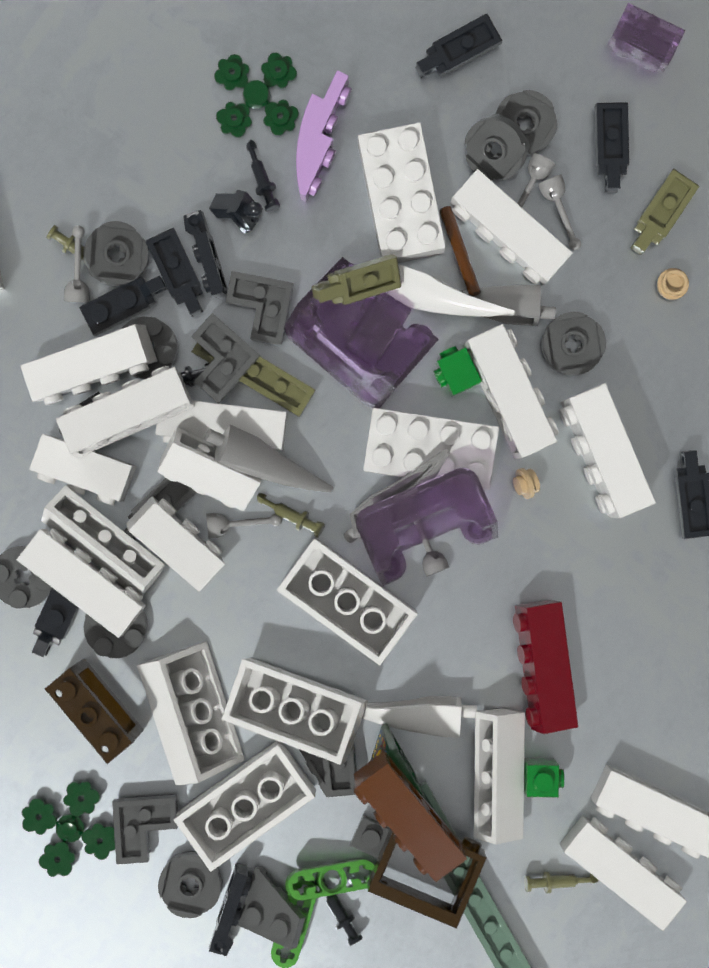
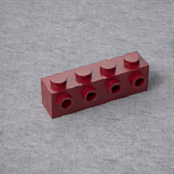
(545, 666)

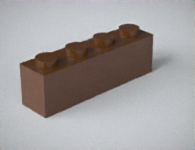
(408, 816)

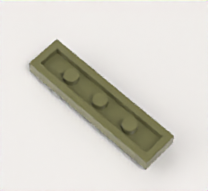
(271, 383)

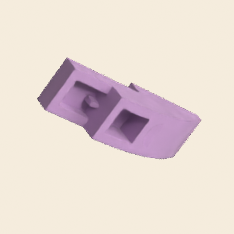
(313, 146)

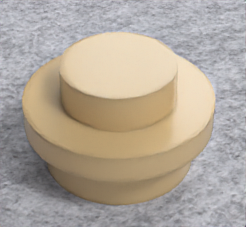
(672, 284)
(526, 483)

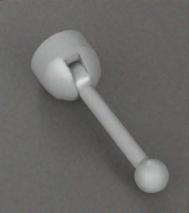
(539, 169)
(553, 190)
(76, 289)
(218, 524)
(433, 560)

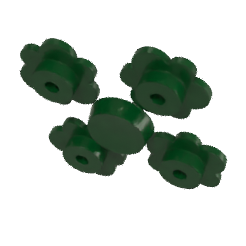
(256, 95)
(69, 828)

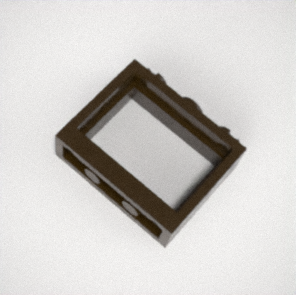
(95, 710)
(419, 901)

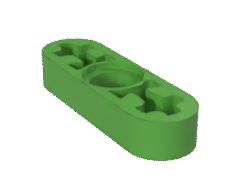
(307, 875)
(293, 958)

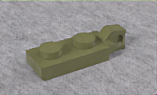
(664, 210)
(359, 281)

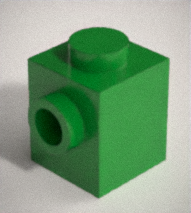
(456, 371)
(542, 777)

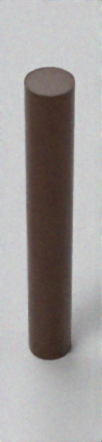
(460, 251)

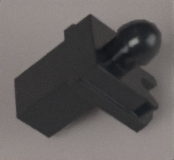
(238, 207)

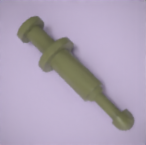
(68, 243)
(293, 516)
(558, 881)

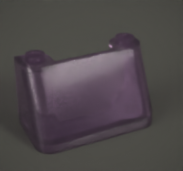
(319, 333)
(422, 514)

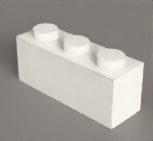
(194, 465)
(91, 472)
(176, 542)

